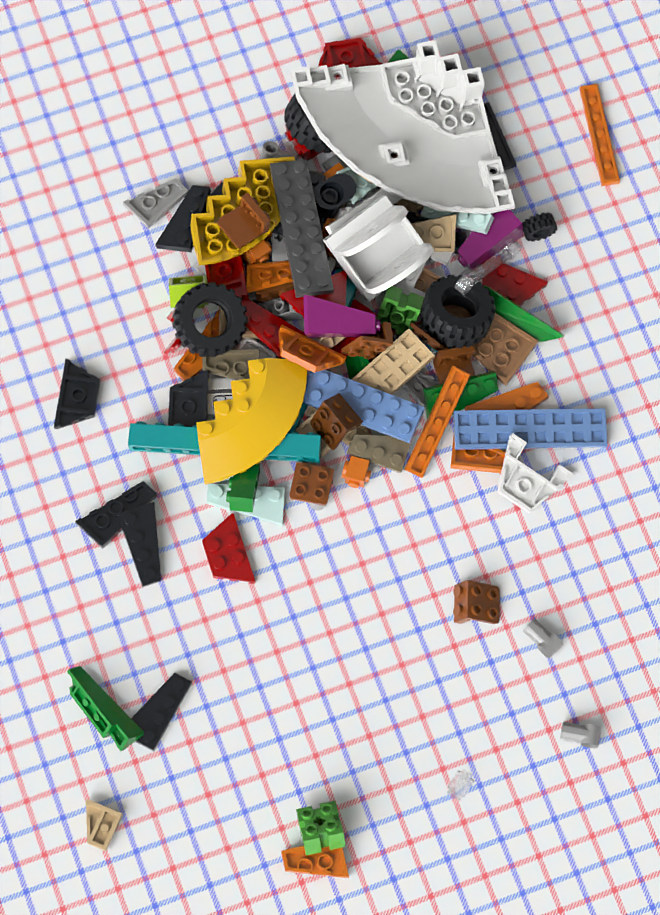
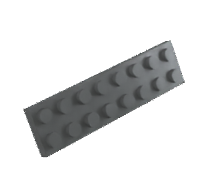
(301, 228)

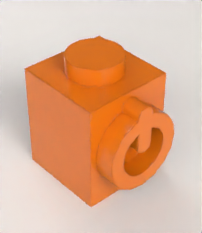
(259, 253)
(356, 472)

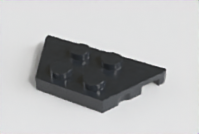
(77, 396)
(189, 401)

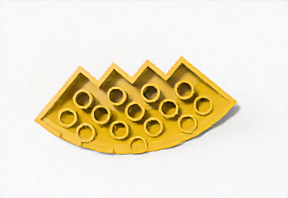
(253, 178)
(253, 420)

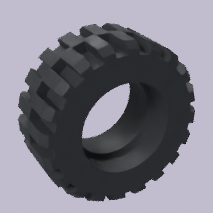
(301, 127)
(227, 302)
(453, 329)

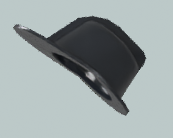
(335, 191)

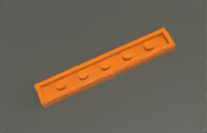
(599, 135)
(437, 421)

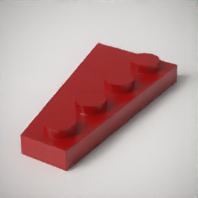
(265, 325)

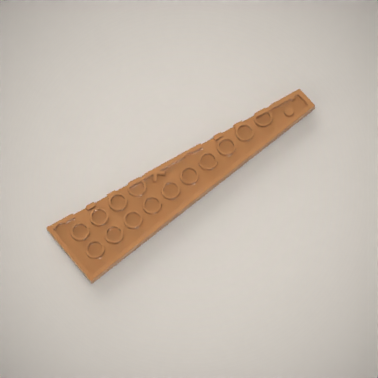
(504, 345)

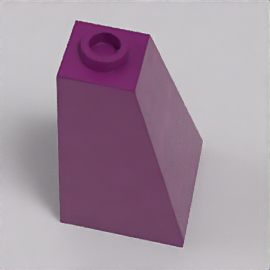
(481, 246)
(333, 320)

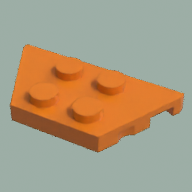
(307, 352)

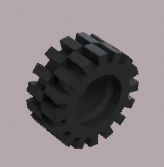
(539, 226)

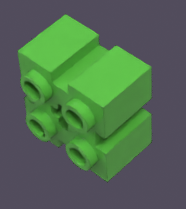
(399, 309)
(320, 828)

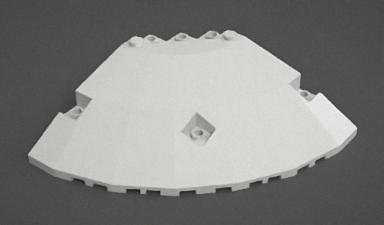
(421, 112)

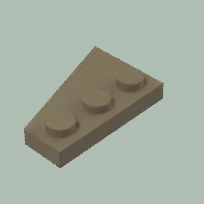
(231, 364)
(380, 450)

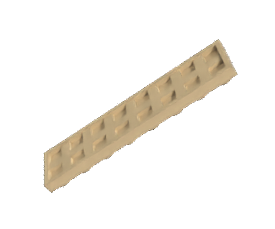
(387, 371)

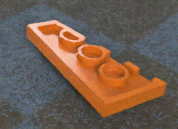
(267, 275)
(191, 364)
(518, 399)

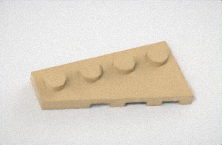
(438, 232)

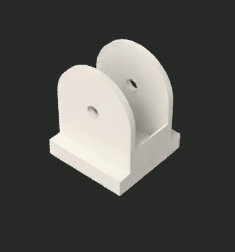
(378, 247)

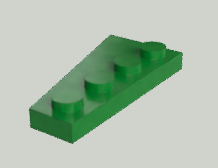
(475, 390)

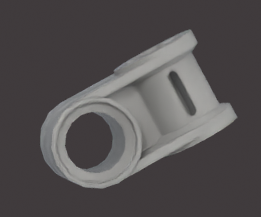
(278, 250)

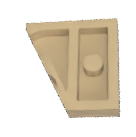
(101, 824)

